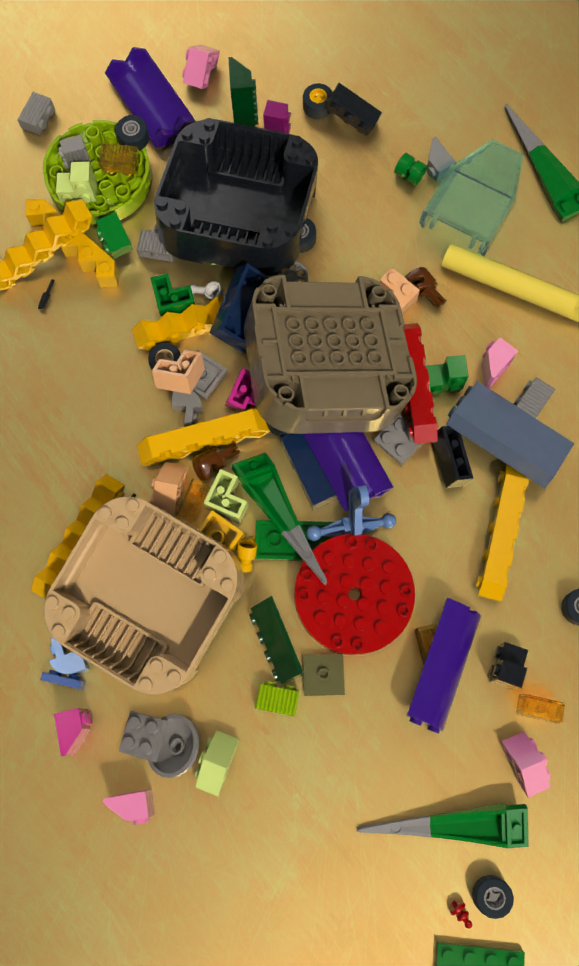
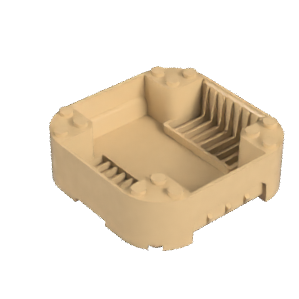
(143, 595)

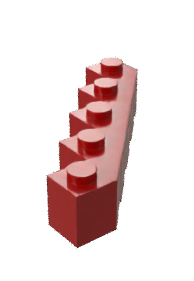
(421, 405)

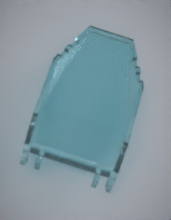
(477, 193)

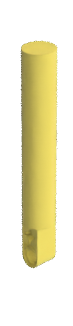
(512, 281)

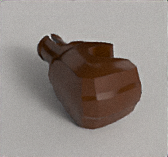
(428, 285)
(203, 461)

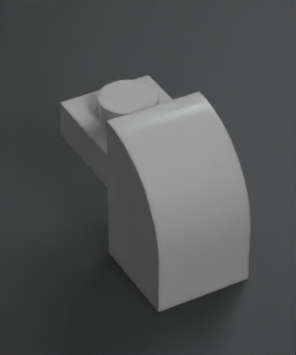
(189, 404)

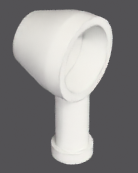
(211, 290)

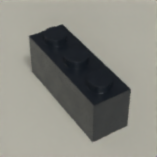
(352, 109)
(452, 458)

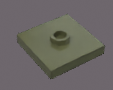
(323, 674)

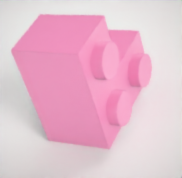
(199, 65)
(528, 763)

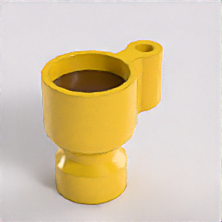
(246, 552)

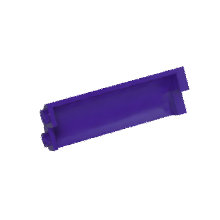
(149, 96)
(349, 463)
(444, 666)

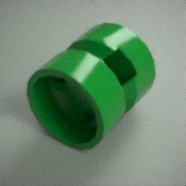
(410, 169)

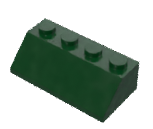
(243, 94)
(277, 641)

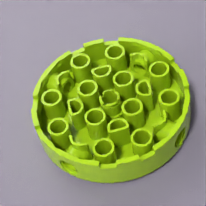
(114, 191)

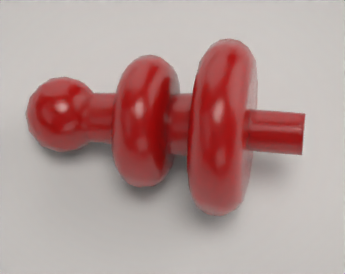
(462, 915)

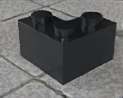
(509, 666)

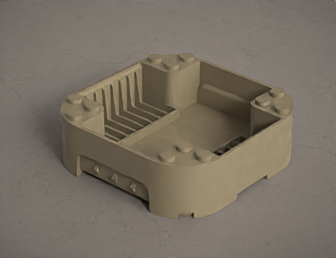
(328, 356)

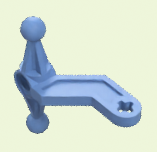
(355, 522)

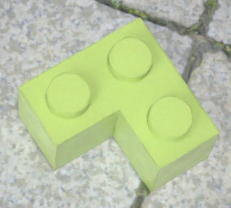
(77, 184)
(222, 500)
(215, 762)

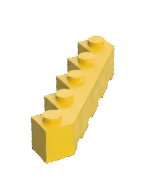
(40, 245)
(89, 254)
(176, 326)
(201, 437)
(104, 491)
(503, 534)

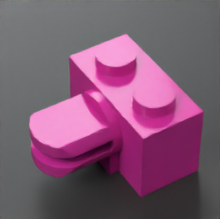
(241, 392)

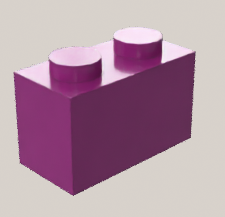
(277, 117)

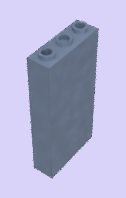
(509, 434)

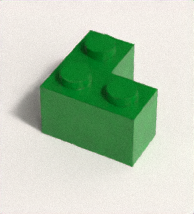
(113, 235)
(171, 299)
(448, 376)

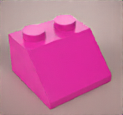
(72, 729)

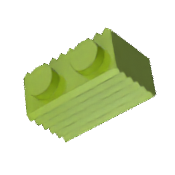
(277, 699)

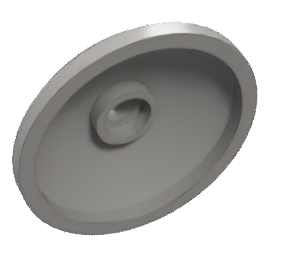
(172, 760)

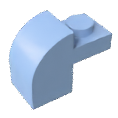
(67, 662)

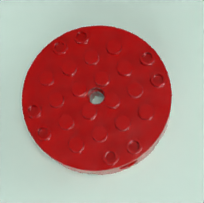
(383, 589)

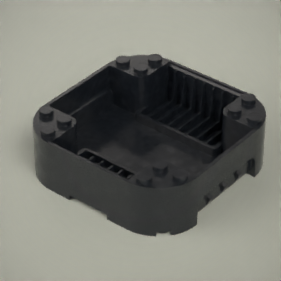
(236, 195)

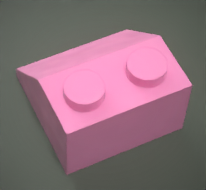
(496, 361)
(132, 806)

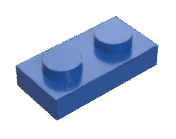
(55, 677)

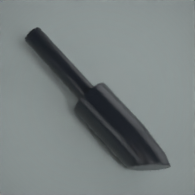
(45, 297)

